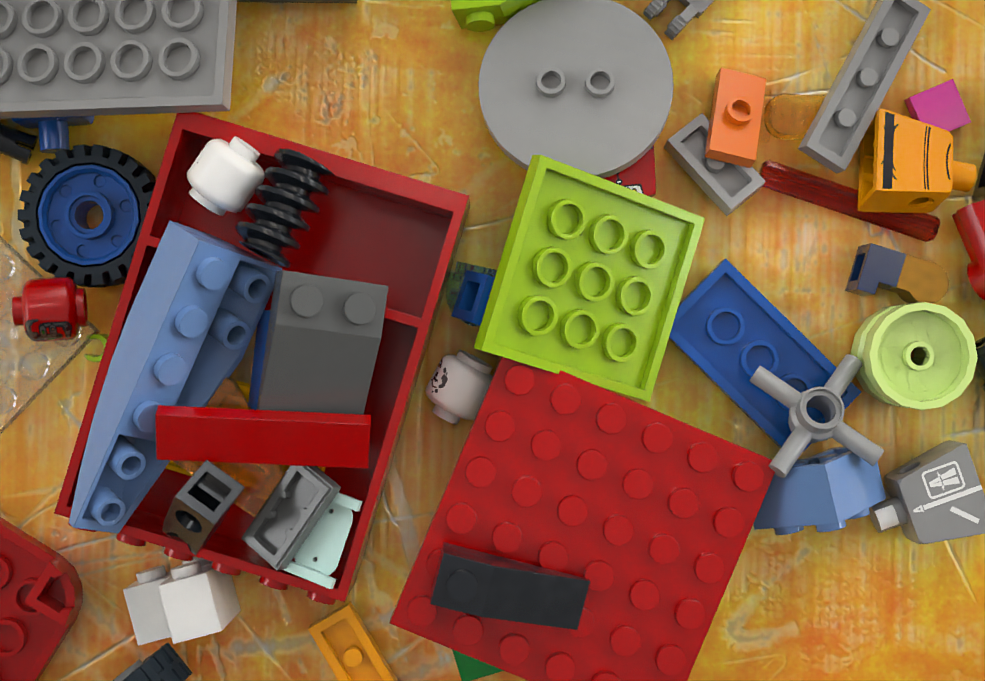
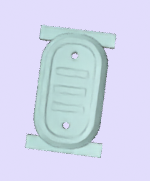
(325, 543)

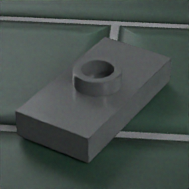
(290, 514)

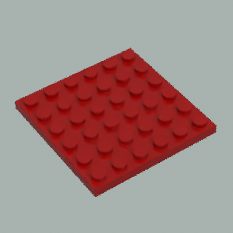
(598, 493)

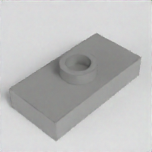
(723, 182)

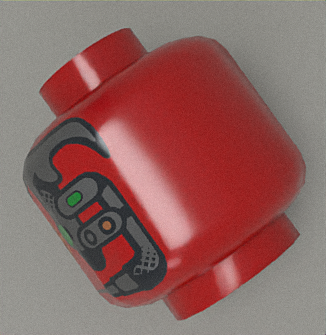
(51, 309)

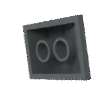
(321, 344)

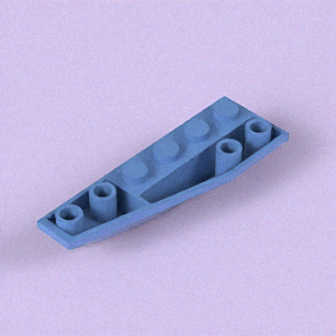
(173, 351)

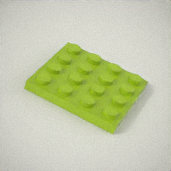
(589, 279)

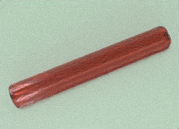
(844, 200)

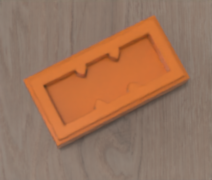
(735, 118)

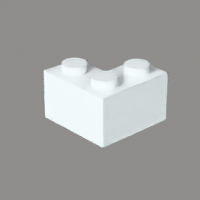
(181, 603)

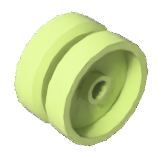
(941, 361)

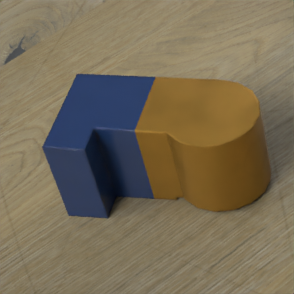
(908, 276)

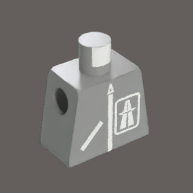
(933, 497)

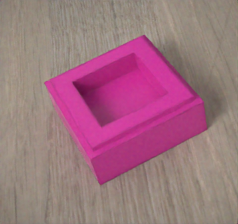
(939, 107)

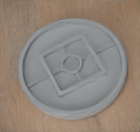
(576, 85)

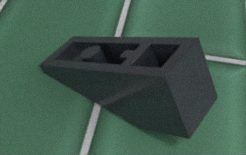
(507, 589)

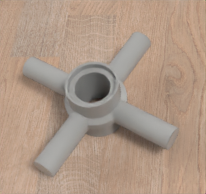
(829, 403)

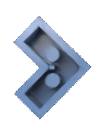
(821, 493)

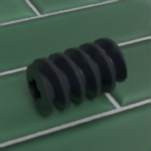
(283, 205)

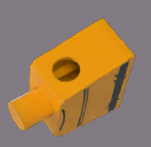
(908, 166)

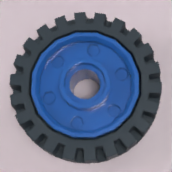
(59, 207)

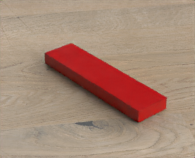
(262, 436)

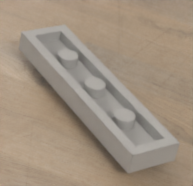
(863, 82)

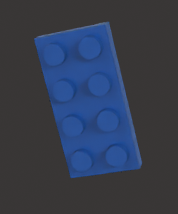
(734, 330)

